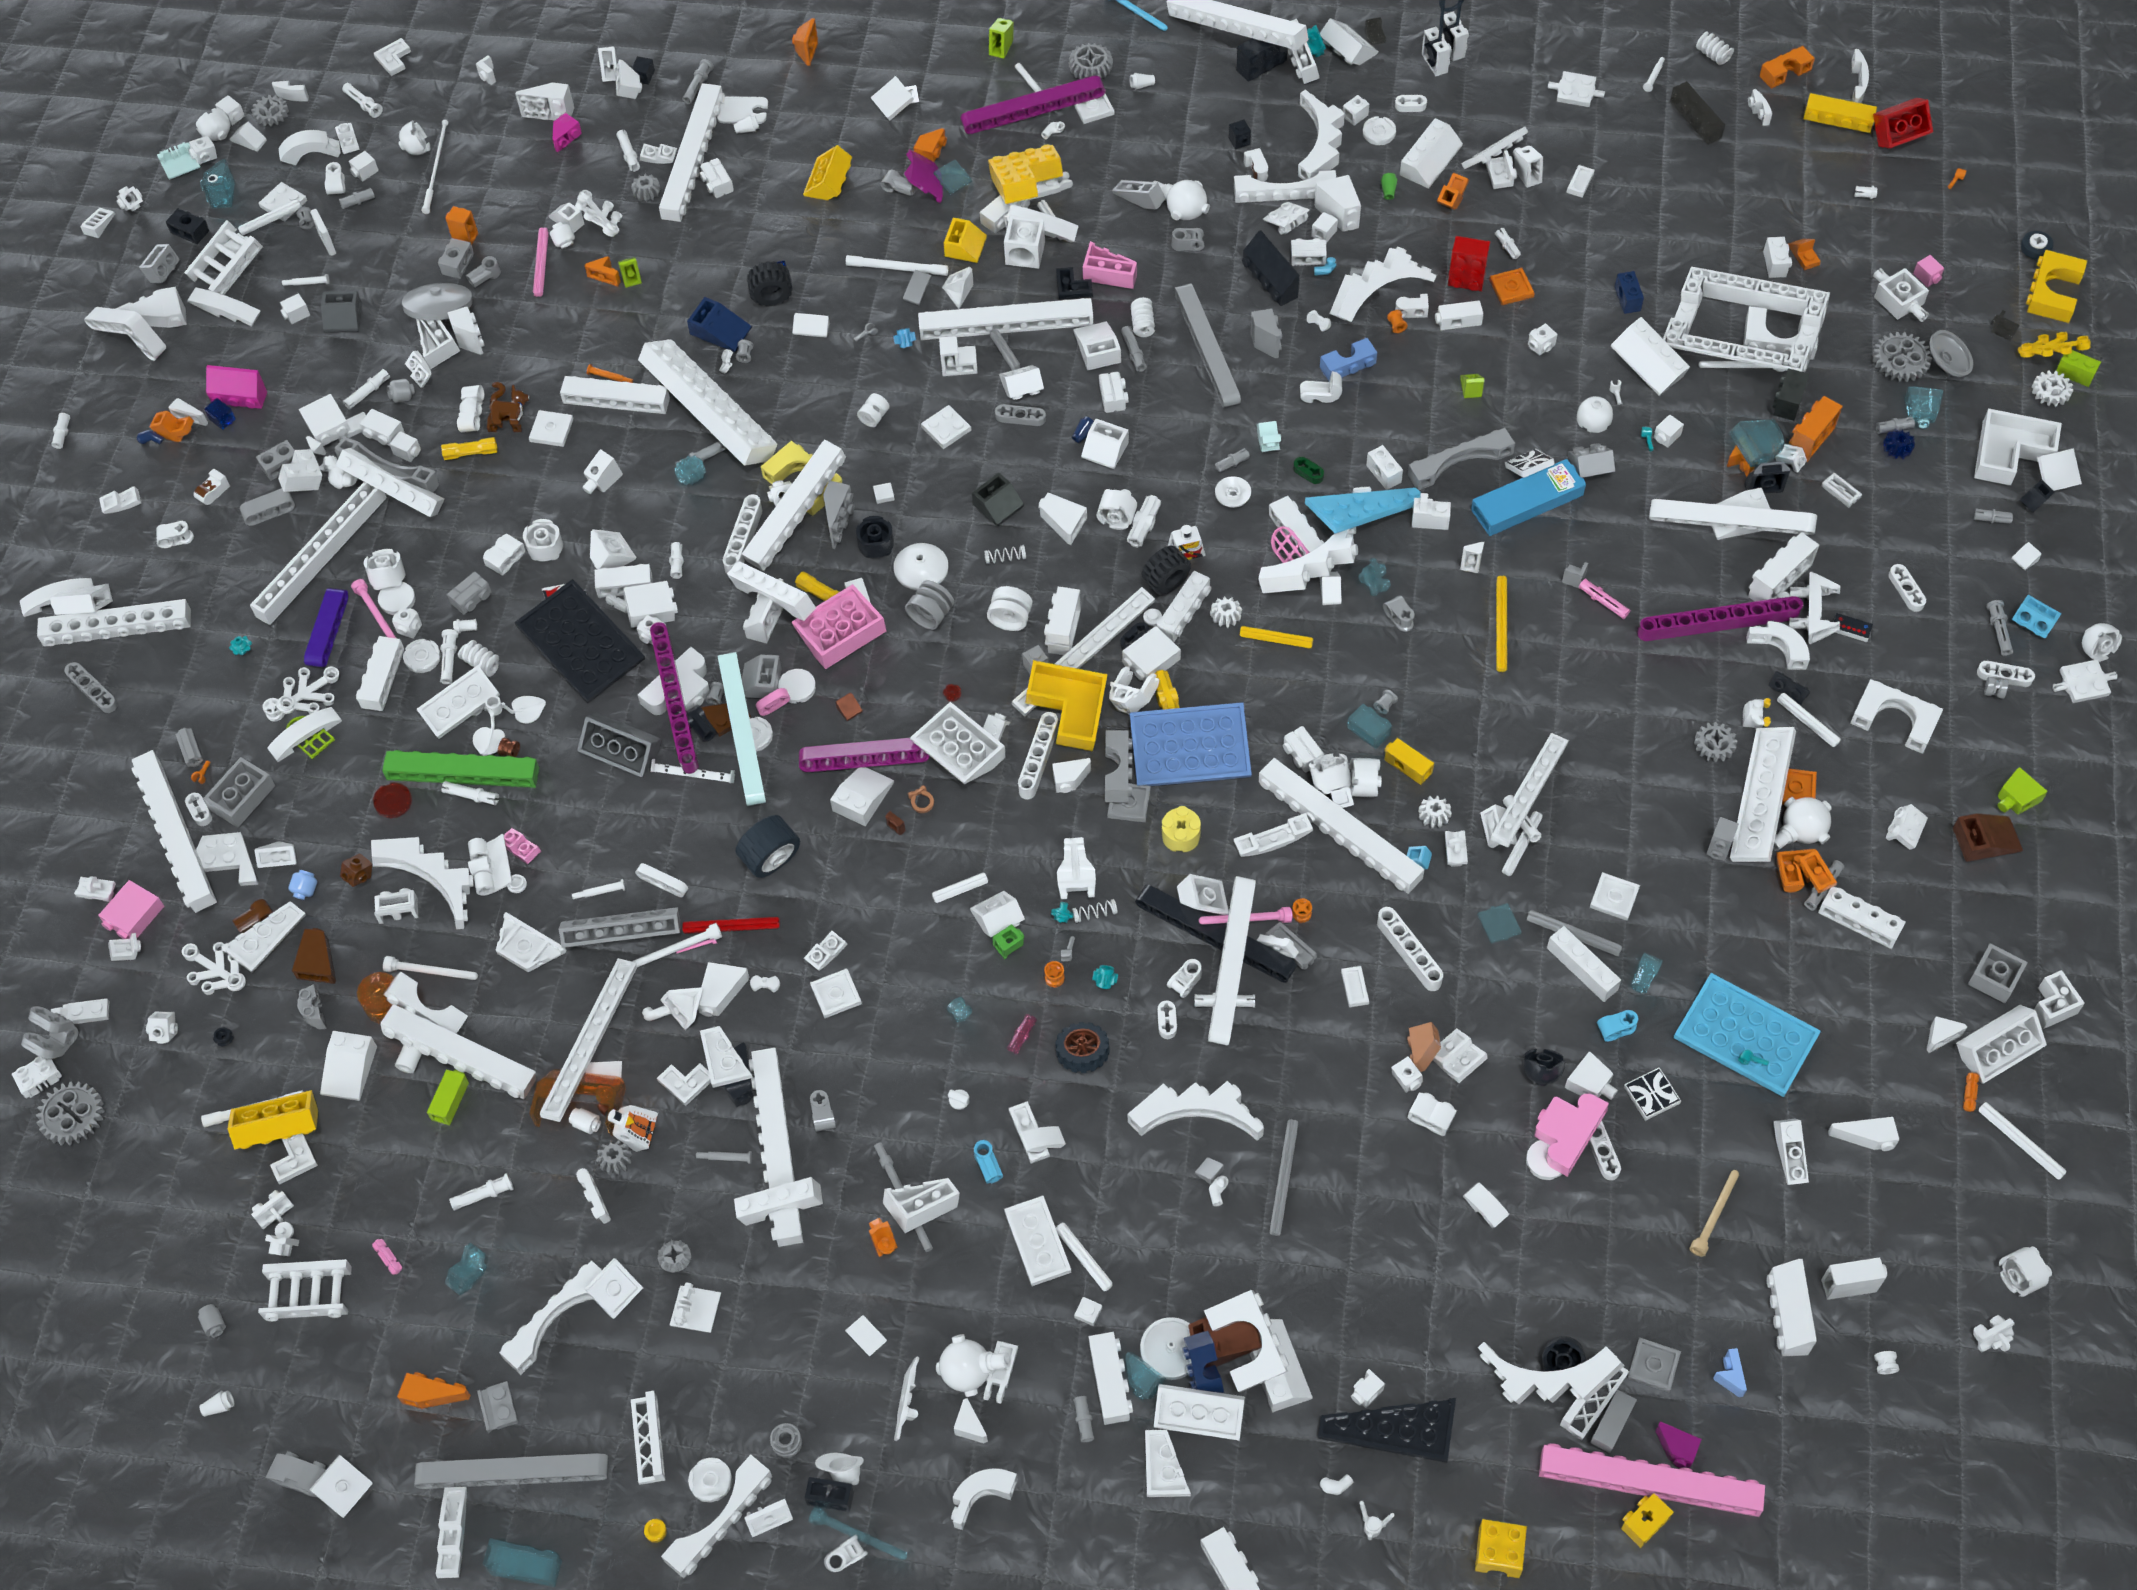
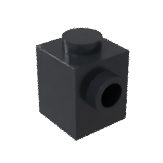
(644, 68)
(1239, 134)
(2037, 495)

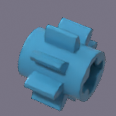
(904, 337)

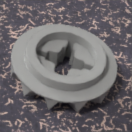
(682, 1260)

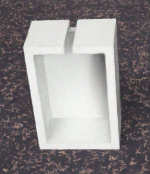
(1063, 620)

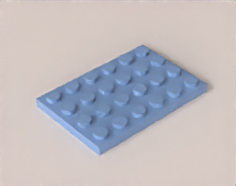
(1190, 744)

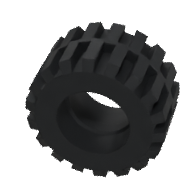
(769, 283)
(1166, 570)

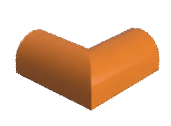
(1791, 869)

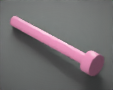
(698, 945)

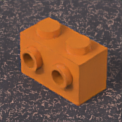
(461, 224)

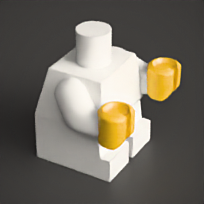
(1754, 713)

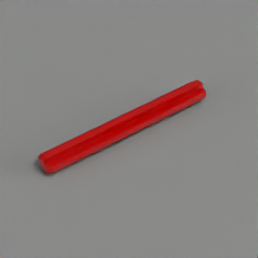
(732, 924)

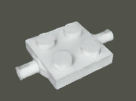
(1576, 89)
(2085, 681)

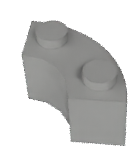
(295, 1473)

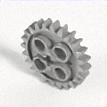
(1902, 356)
(56, 1127)

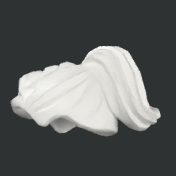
(337, 476)

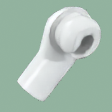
(1336, 1487)

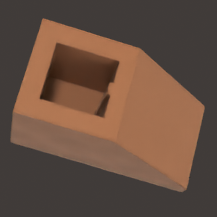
(1424, 1044)

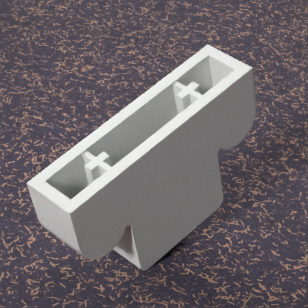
(691, 671)

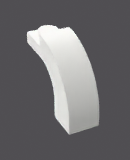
(305, 142)
(1785, 639)
(983, 1483)

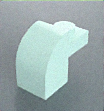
(1268, 436)

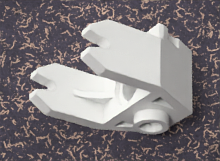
(1131, 699)

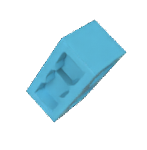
(2037, 613)

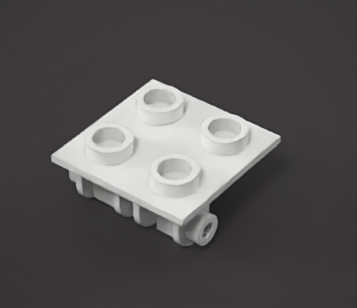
(1287, 217)
(34, 1074)
(695, 1308)

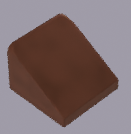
(848, 706)

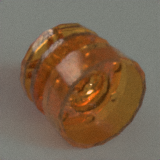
(375, 1005)

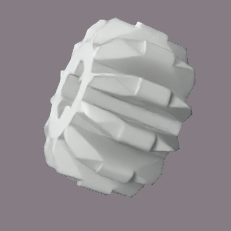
(1226, 612)
(1434, 812)

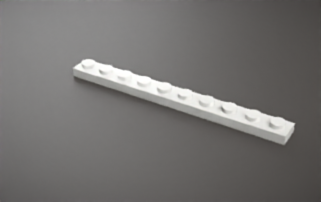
(1097, 639)
(588, 1040)

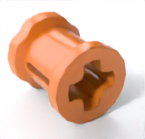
(1397, 321)

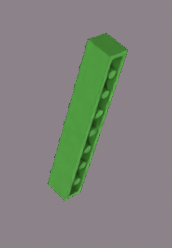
(461, 769)

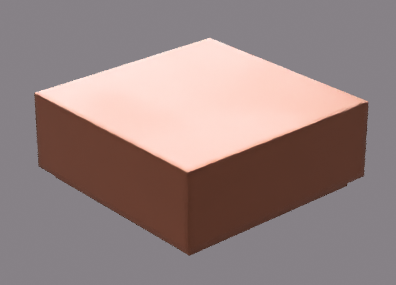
(895, 823)

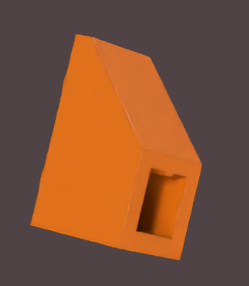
(930, 144)

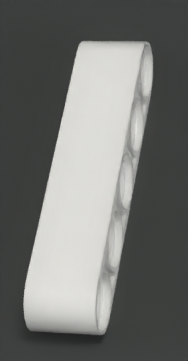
(743, 531)
(1038, 762)
(1411, 957)

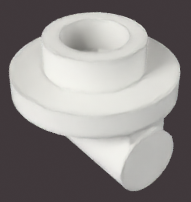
(958, 1099)

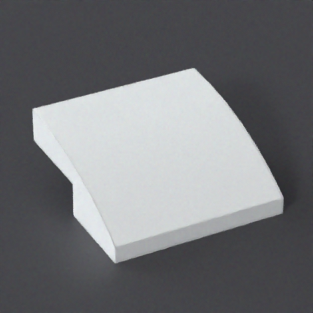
(2059, 469)
(1459, 1056)

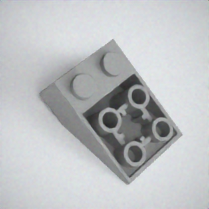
(838, 508)

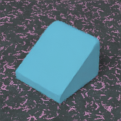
(1420, 855)

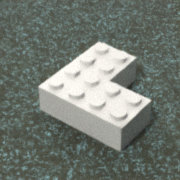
(2010, 437)

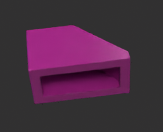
(1678, 1445)

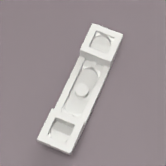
(1860, 67)
(35, 600)
(301, 730)
(1274, 838)

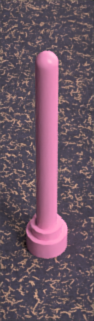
(360, 588)
(1283, 915)

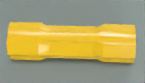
(456, 450)
(810, 584)

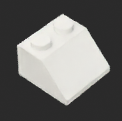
(1022, 381)
(1203, 894)
(997, 913)

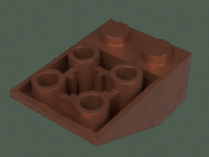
(1986, 836)
(1229, 1341)

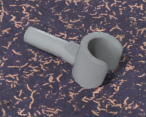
(874, 331)
(1066, 955)

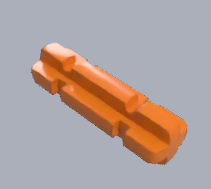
(1971, 1092)

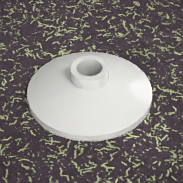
(1233, 486)

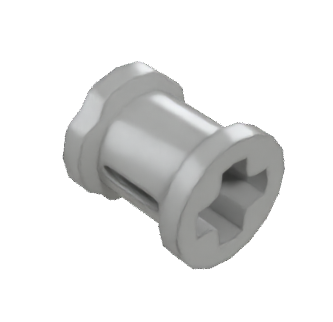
(305, 217)
(745, 348)
(715, 694)
(1385, 702)

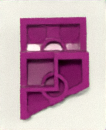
(921, 175)

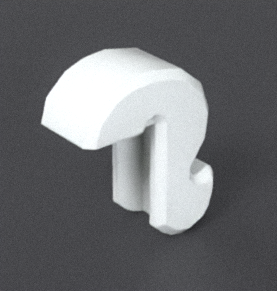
(1322, 391)

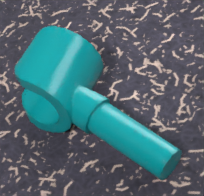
(1647, 433)
(1747, 1055)

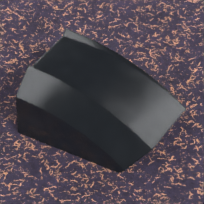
(1769, 477)

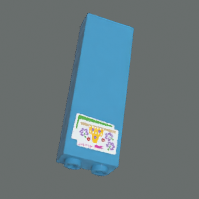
(1528, 497)

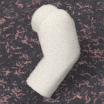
(1052, 128)
(650, 1014)
(1217, 1188)

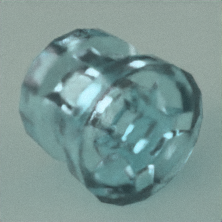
(959, 1009)

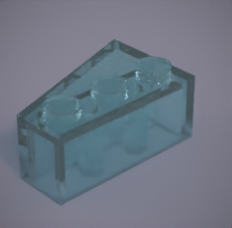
(522, 1563)

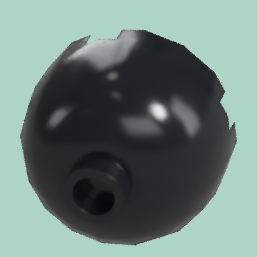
(1544, 1066)
(1562, 1354)

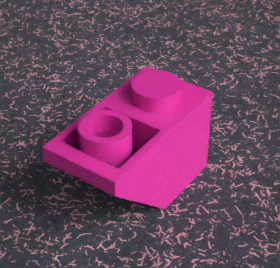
(565, 131)

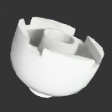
(214, 125)
(413, 139)
(1595, 414)
(2100, 641)

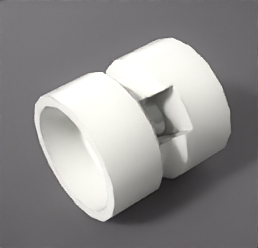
(873, 410)

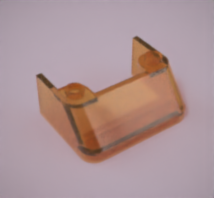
(607, 1089)

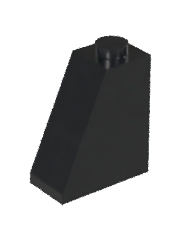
(740, 1091)

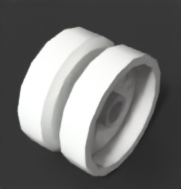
(1009, 608)

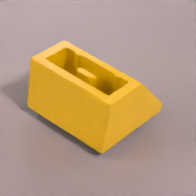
(964, 241)

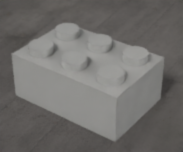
(239, 792)

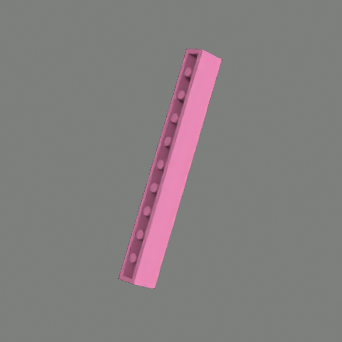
(1645, 1479)

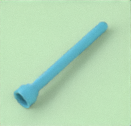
(1143, 14)

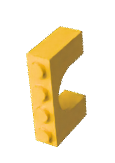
(2043, 300)

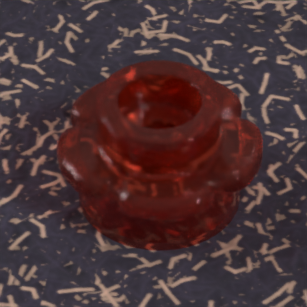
(952, 696)

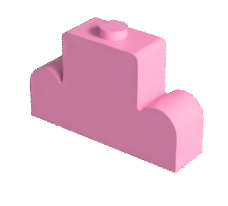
(1569, 1129)

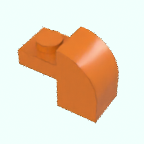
(1452, 193)
(170, 427)

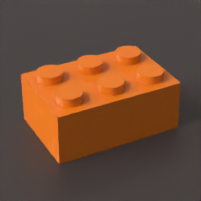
(1816, 426)

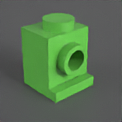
(1008, 934)

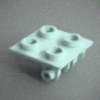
(177, 161)

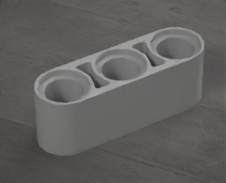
(266, 507)

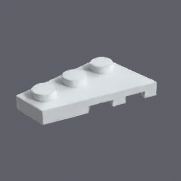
(722, 1060)
(1162, 1467)

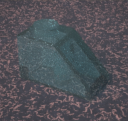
(1142, 1377)

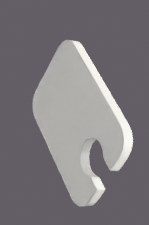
(738, 108)

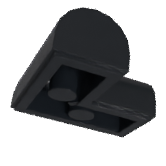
(1070, 288)

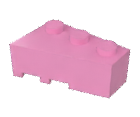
(1109, 268)

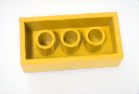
(273, 1120)

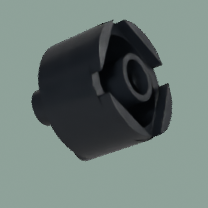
(875, 537)

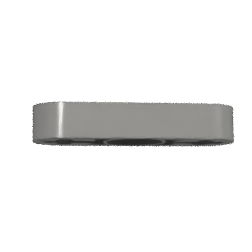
(1006, 418)

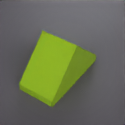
(1472, 385)

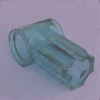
(1647, 969)

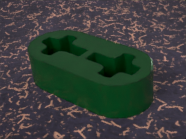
(1308, 471)

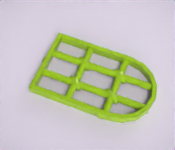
(310, 742)

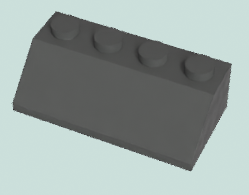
(618, 744)

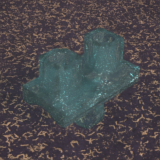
(1372, 577)

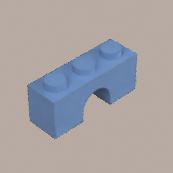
(1362, 355)

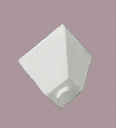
(609, 549)

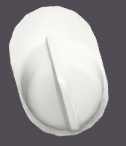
(841, 1466)

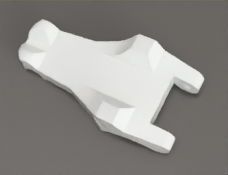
(1075, 871)

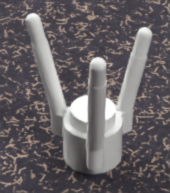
(1373, 1524)

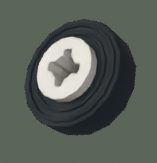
(2035, 244)

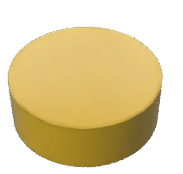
(655, 1530)

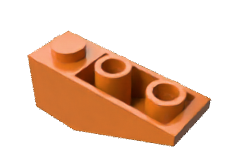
(426, 1393)

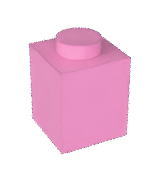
(1928, 271)

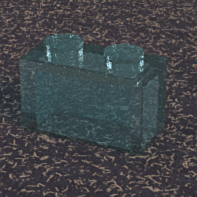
(1369, 726)

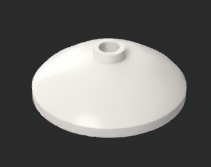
(913, 572)

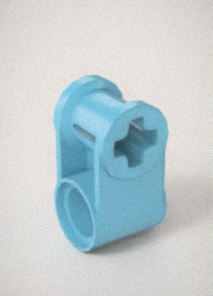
(1618, 1025)

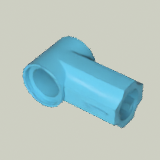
(988, 1162)

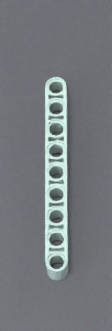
(741, 729)

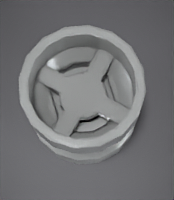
(1996, 687)

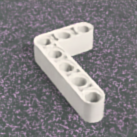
(127, 323)

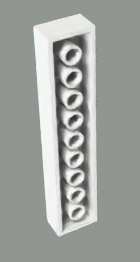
(707, 402)

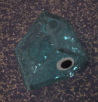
(218, 185)

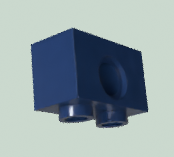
(1629, 292)

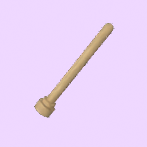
(1700, 1245)

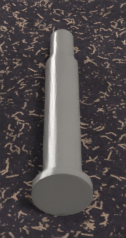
(726, 1156)

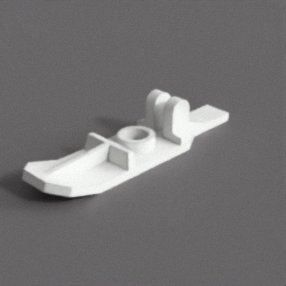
(904, 1412)

